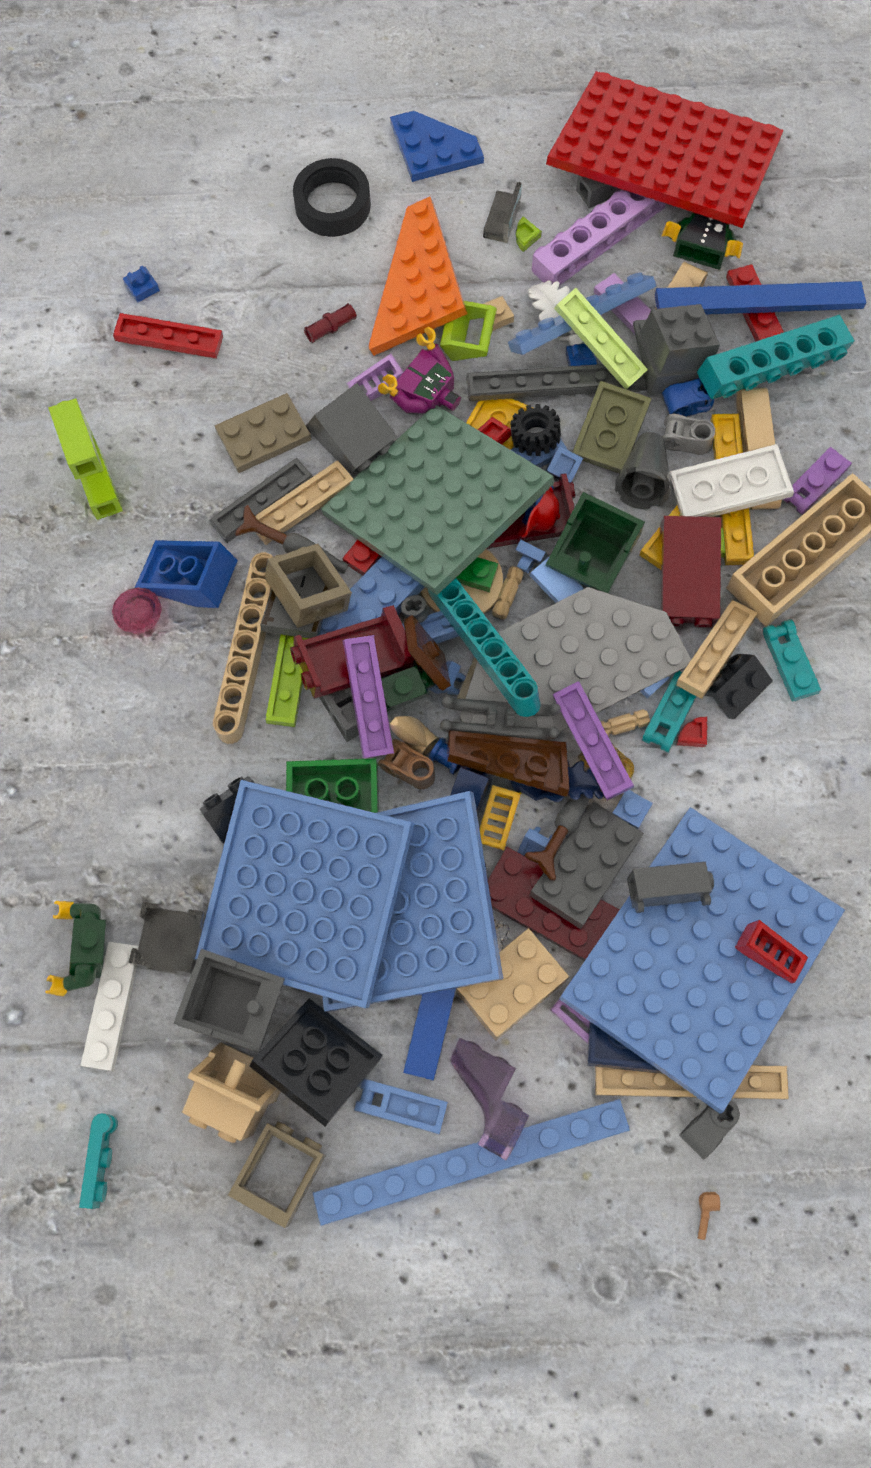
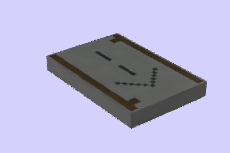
(276, 618)

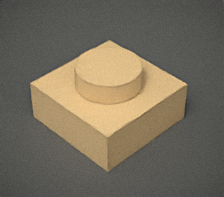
(503, 314)

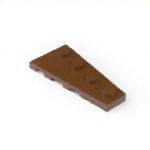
(518, 759)

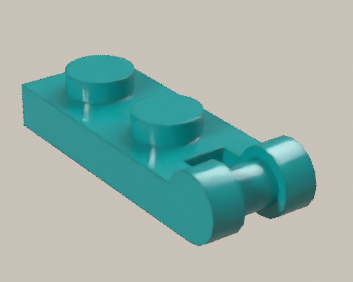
(791, 661)
(670, 715)
(97, 1160)

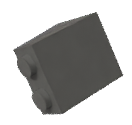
(352, 429)

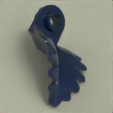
(579, 783)

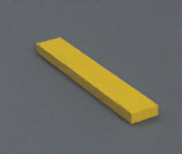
(735, 524)

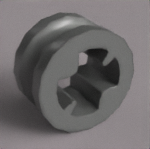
(417, 603)

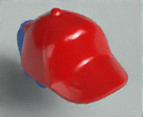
(541, 514)

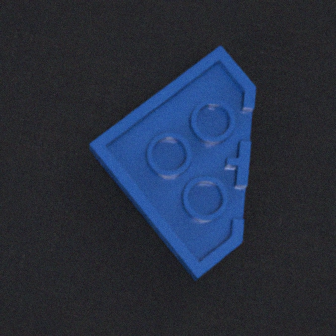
(433, 146)

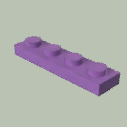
(368, 696)
(593, 741)

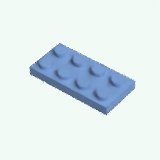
(376, 589)

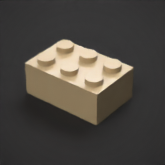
(528, 979)

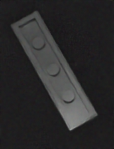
(260, 498)

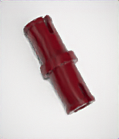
(330, 323)

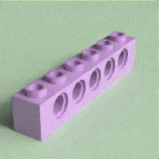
(593, 235)

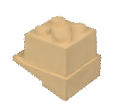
(228, 1094)

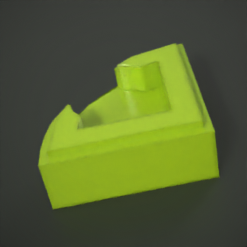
(526, 234)

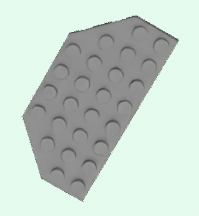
(590, 639)

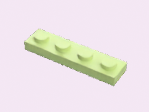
(600, 338)

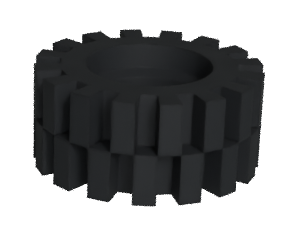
(535, 418)

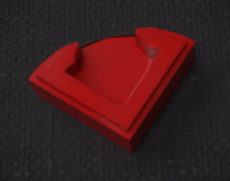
(694, 733)

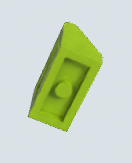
(455, 333)

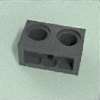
(342, 712)

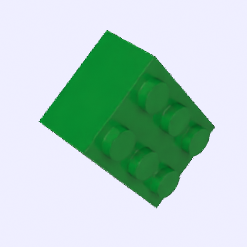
(337, 781)

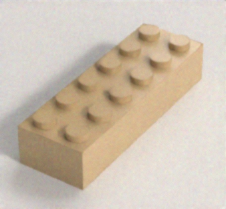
(805, 551)

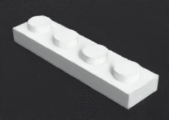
(110, 1008)

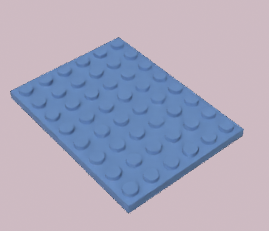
(676, 982)

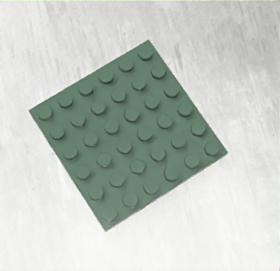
(437, 498)

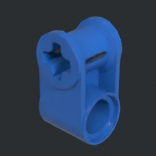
(687, 398)

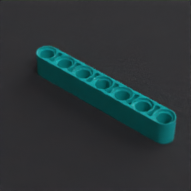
(489, 648)

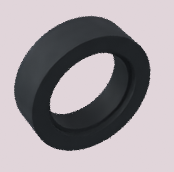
(330, 171)

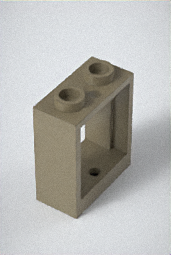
(313, 607)
(257, 1202)

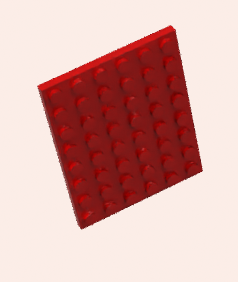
(666, 148)

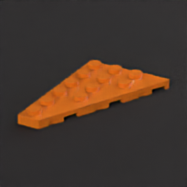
(420, 282)

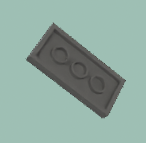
(587, 865)

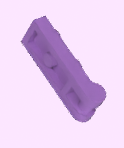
(818, 479)

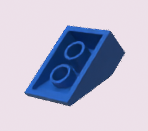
(188, 572)

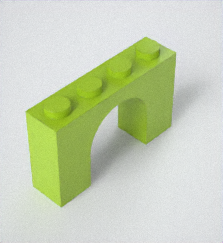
(85, 458)

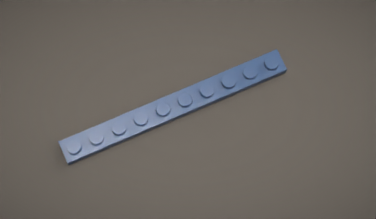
(468, 1163)

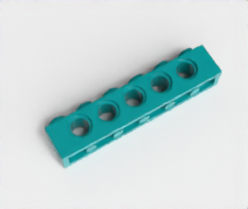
(775, 357)

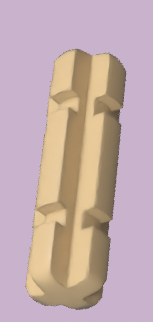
(507, 592)
(626, 722)

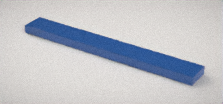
(766, 297)

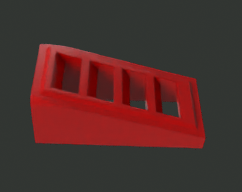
(754, 951)

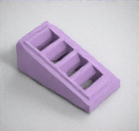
(380, 368)

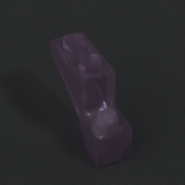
(487, 1081)

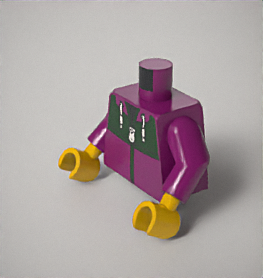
(425, 381)

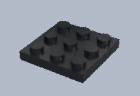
(316, 1061)

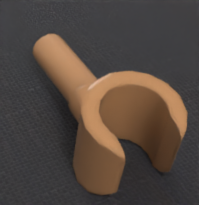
(708, 1202)

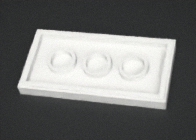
(731, 483)

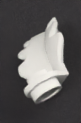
(546, 298)

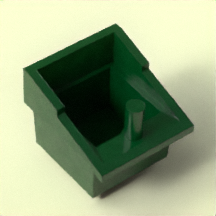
(595, 543)

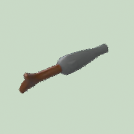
(290, 542)
(566, 823)

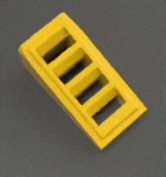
(504, 793)

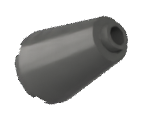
(645, 473)

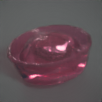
(137, 610)

